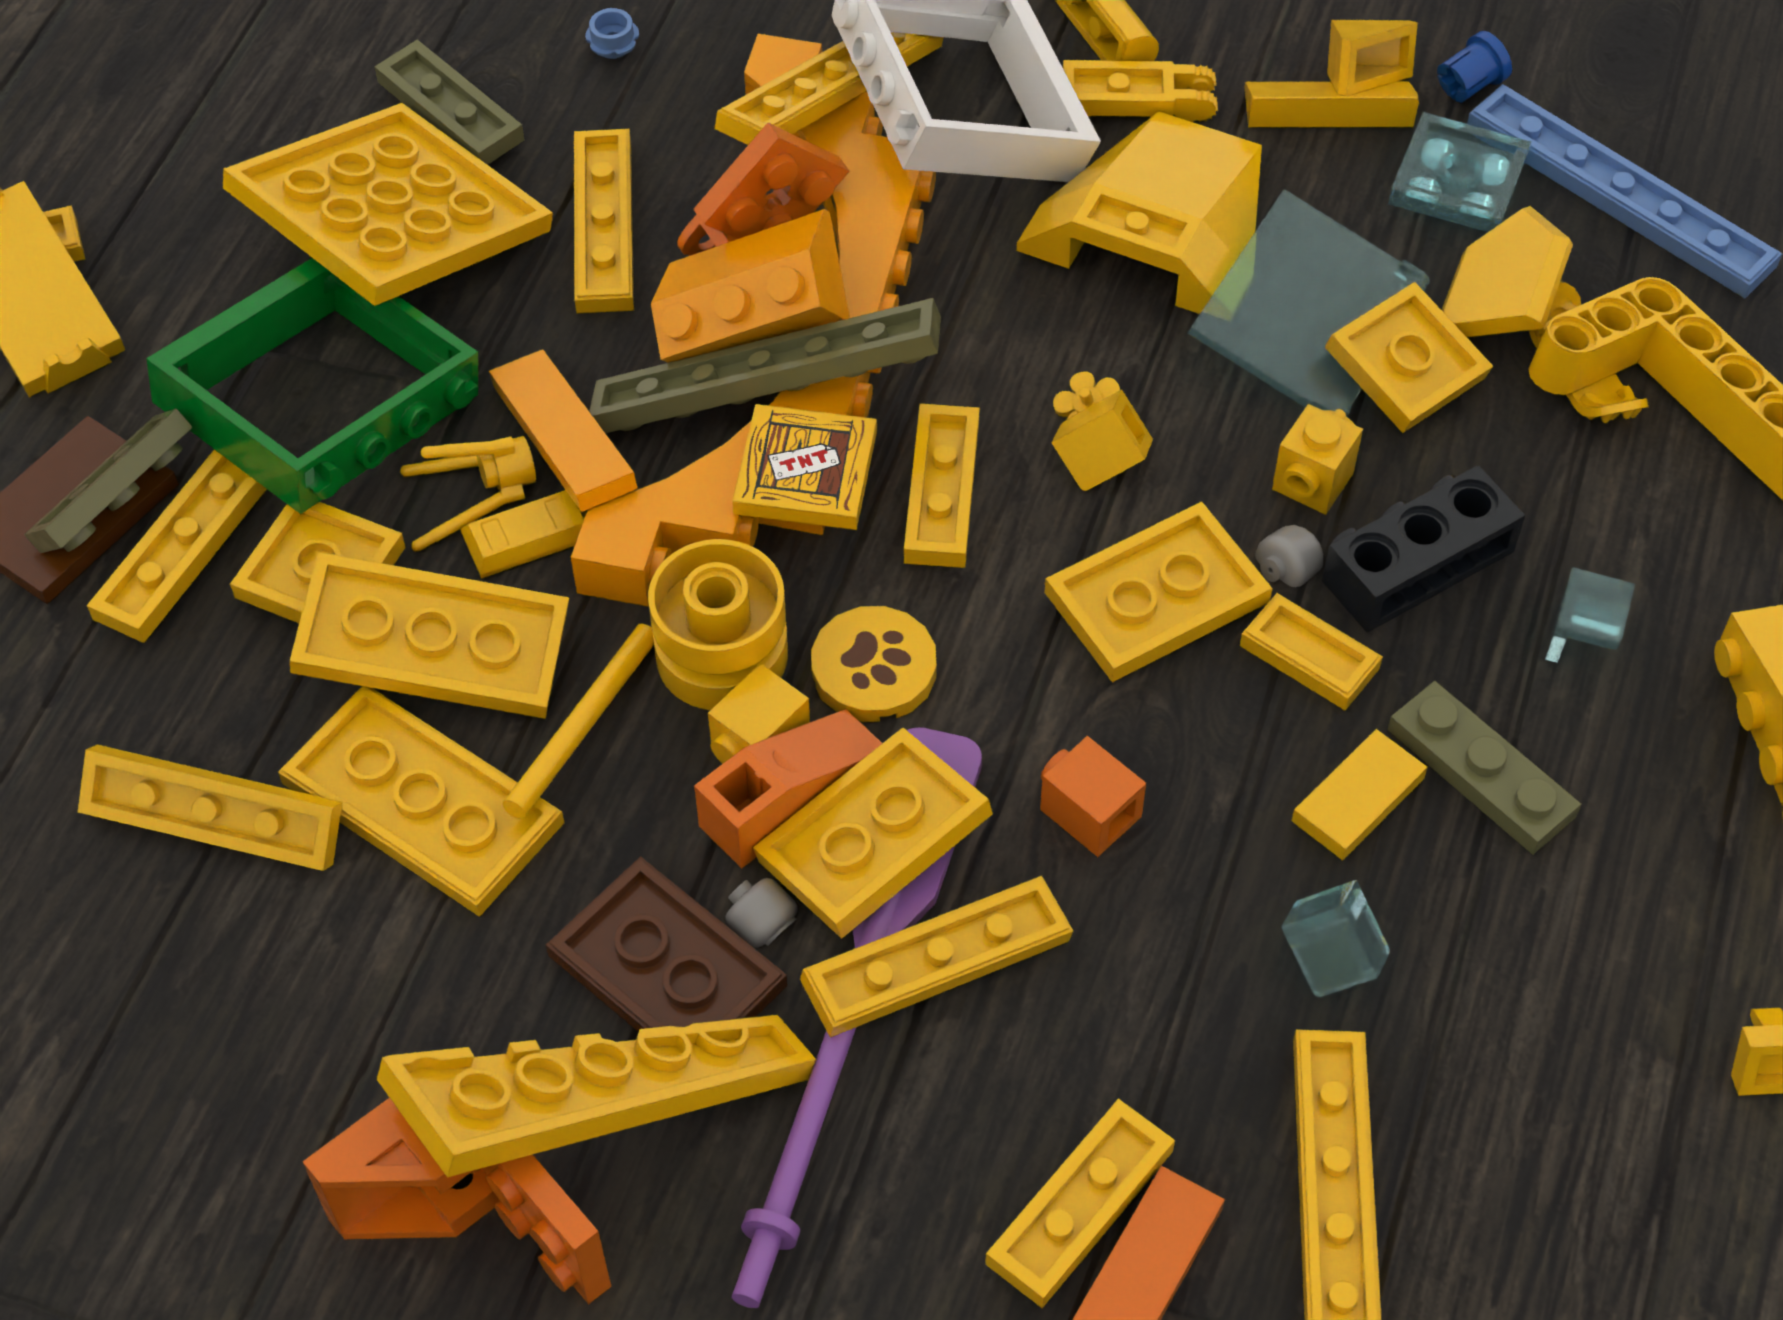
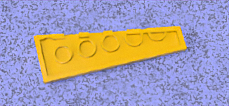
(538, 1100)

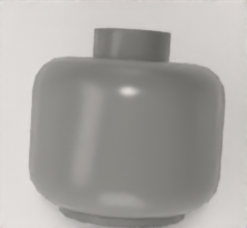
(1290, 555)
(760, 911)

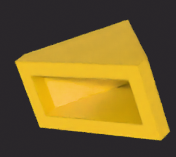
(1370, 53)

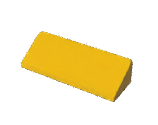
(1320, 105)

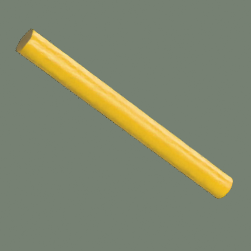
(579, 722)

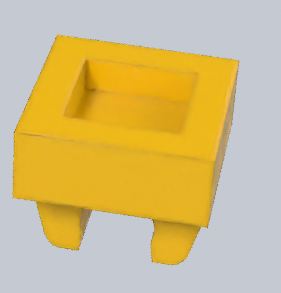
(1760, 1054)

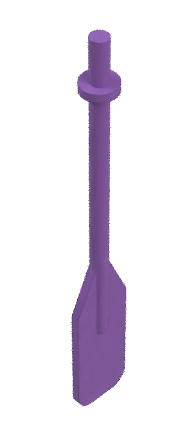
(771, 1226)

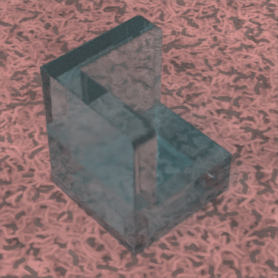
(1591, 611)
(1336, 939)

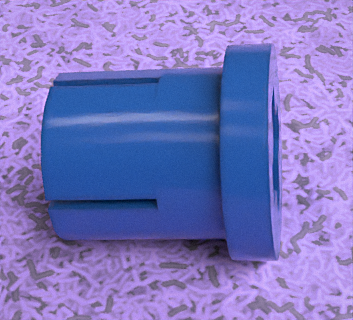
(1474, 67)

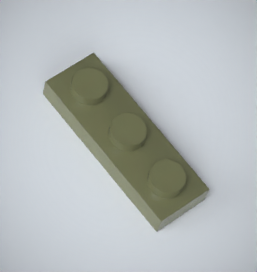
(449, 102)
(110, 483)
(1484, 767)

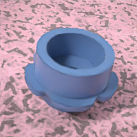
(612, 33)

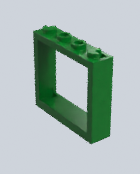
(270, 319)

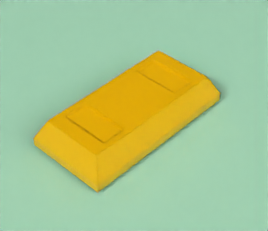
(523, 533)

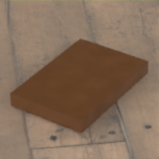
(45, 486)
(663, 956)

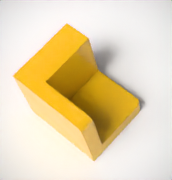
(1102, 441)

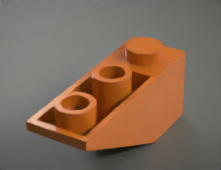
(776, 779)

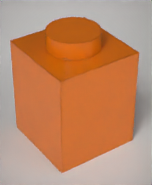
(1091, 795)

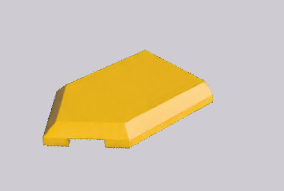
(1508, 277)

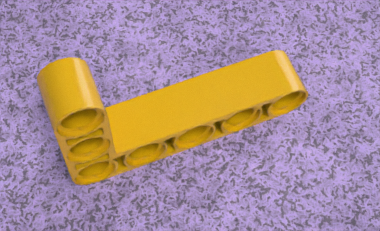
(1683, 352)

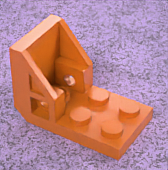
(387, 1185)

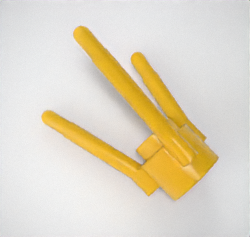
(501, 464)

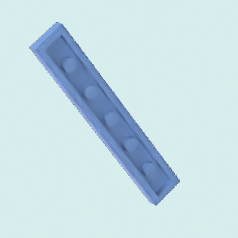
(1630, 193)

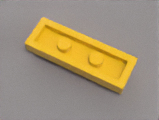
(941, 486)
(1079, 1203)

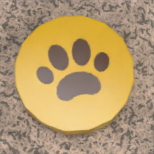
(874, 663)

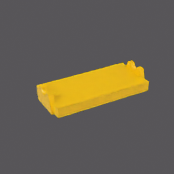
(47, 311)

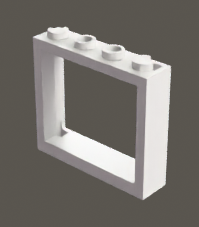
(1060, 130)

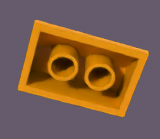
(751, 289)

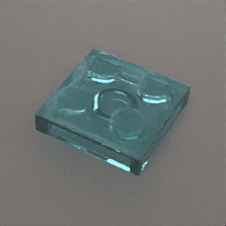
(1459, 172)

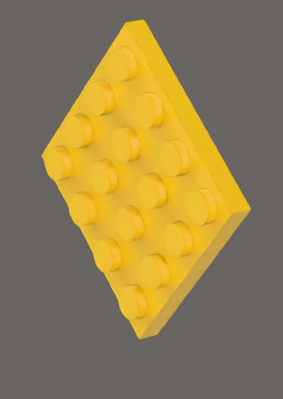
(387, 202)

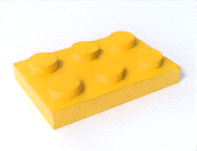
(1157, 591)
(872, 832)

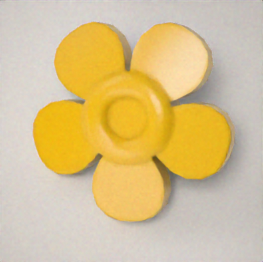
(1084, 394)

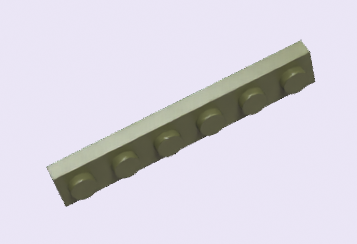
(767, 366)

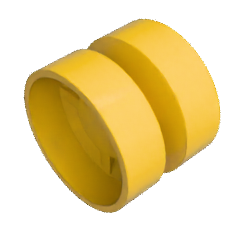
(716, 619)

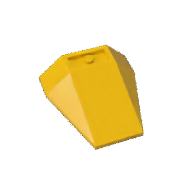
(1162, 198)

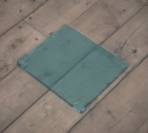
(1291, 293)

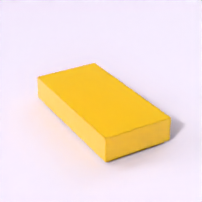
(1311, 651)
(1359, 794)

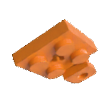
(738, 201)

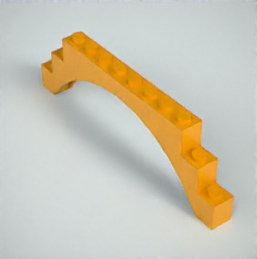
(873, 222)

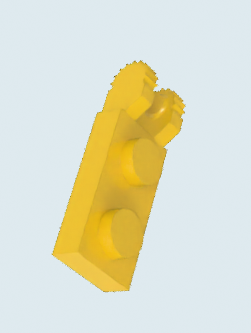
(1143, 88)

